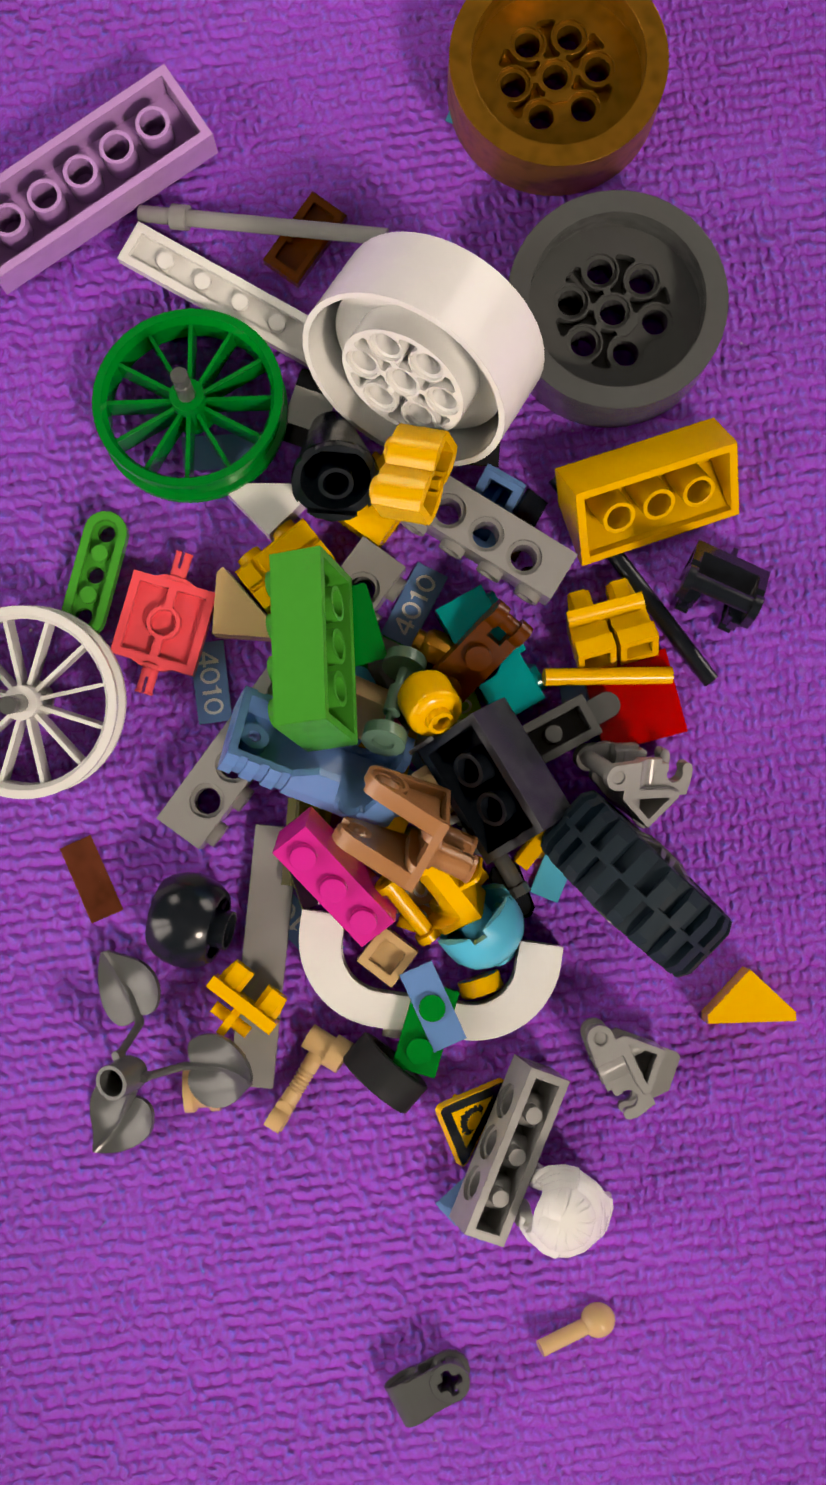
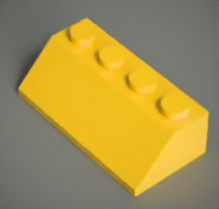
(649, 490)

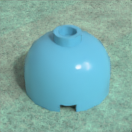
(493, 937)

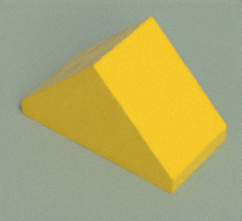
(746, 1000)

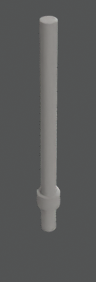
(182, 218)

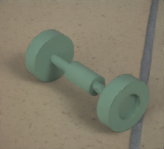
(385, 735)

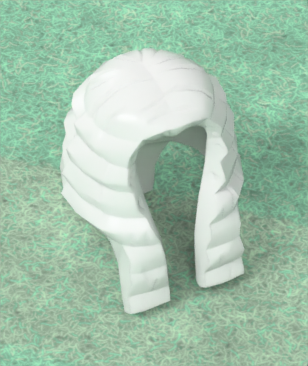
(569, 1213)

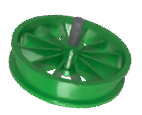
(190, 404)

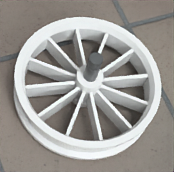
(33, 701)

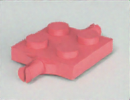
(164, 623)

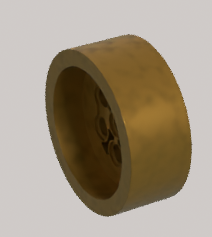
(570, 156)

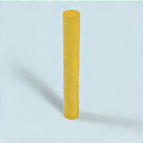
(607, 676)

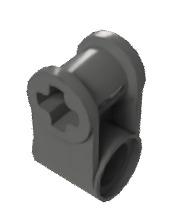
(423, 1390)

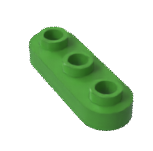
(94, 555)

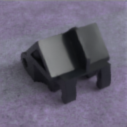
(725, 579)

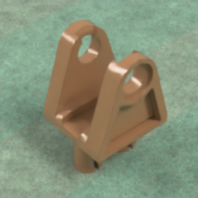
(404, 856)

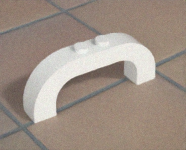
(520, 1000)

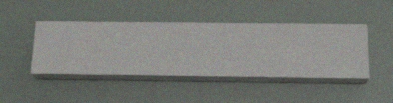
(265, 948)

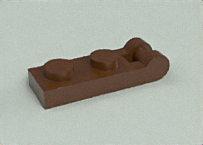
(479, 652)

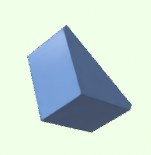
(501, 490)

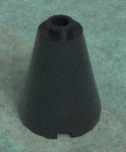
(333, 470)

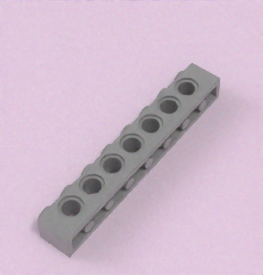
(182, 811)

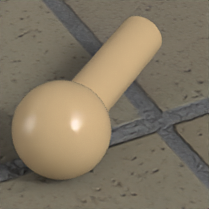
(596, 1321)

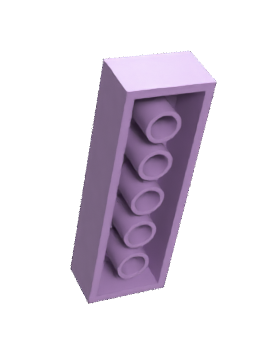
(97, 174)

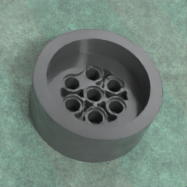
(627, 239)

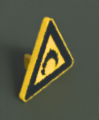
(465, 1118)

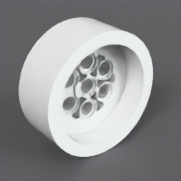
(425, 342)

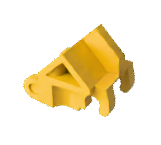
(452, 903)

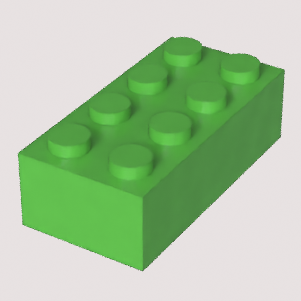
(311, 649)

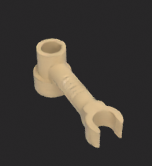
(322, 1050)

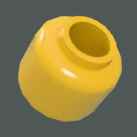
(429, 702)

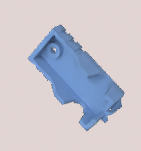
(320, 778)

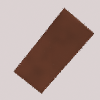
(91, 879)

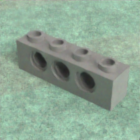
(512, 534)
(508, 1150)

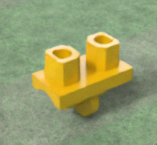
(229, 988)

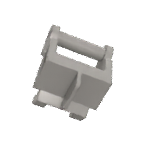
(632, 780)
(629, 1063)

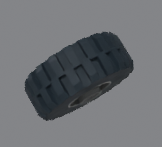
(635, 884)

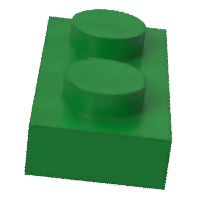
(414, 1049)

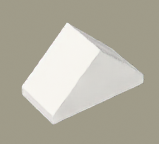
(267, 505)

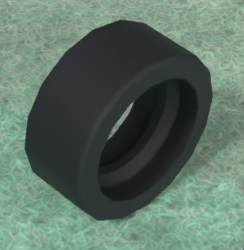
(374, 1067)

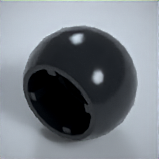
(189, 920)

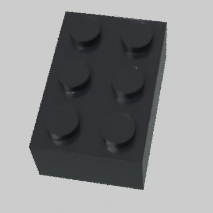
(495, 780)

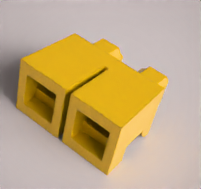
(610, 627)

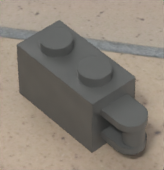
(571, 724)

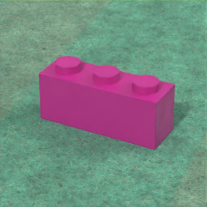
(334, 877)

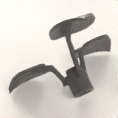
(117, 1114)

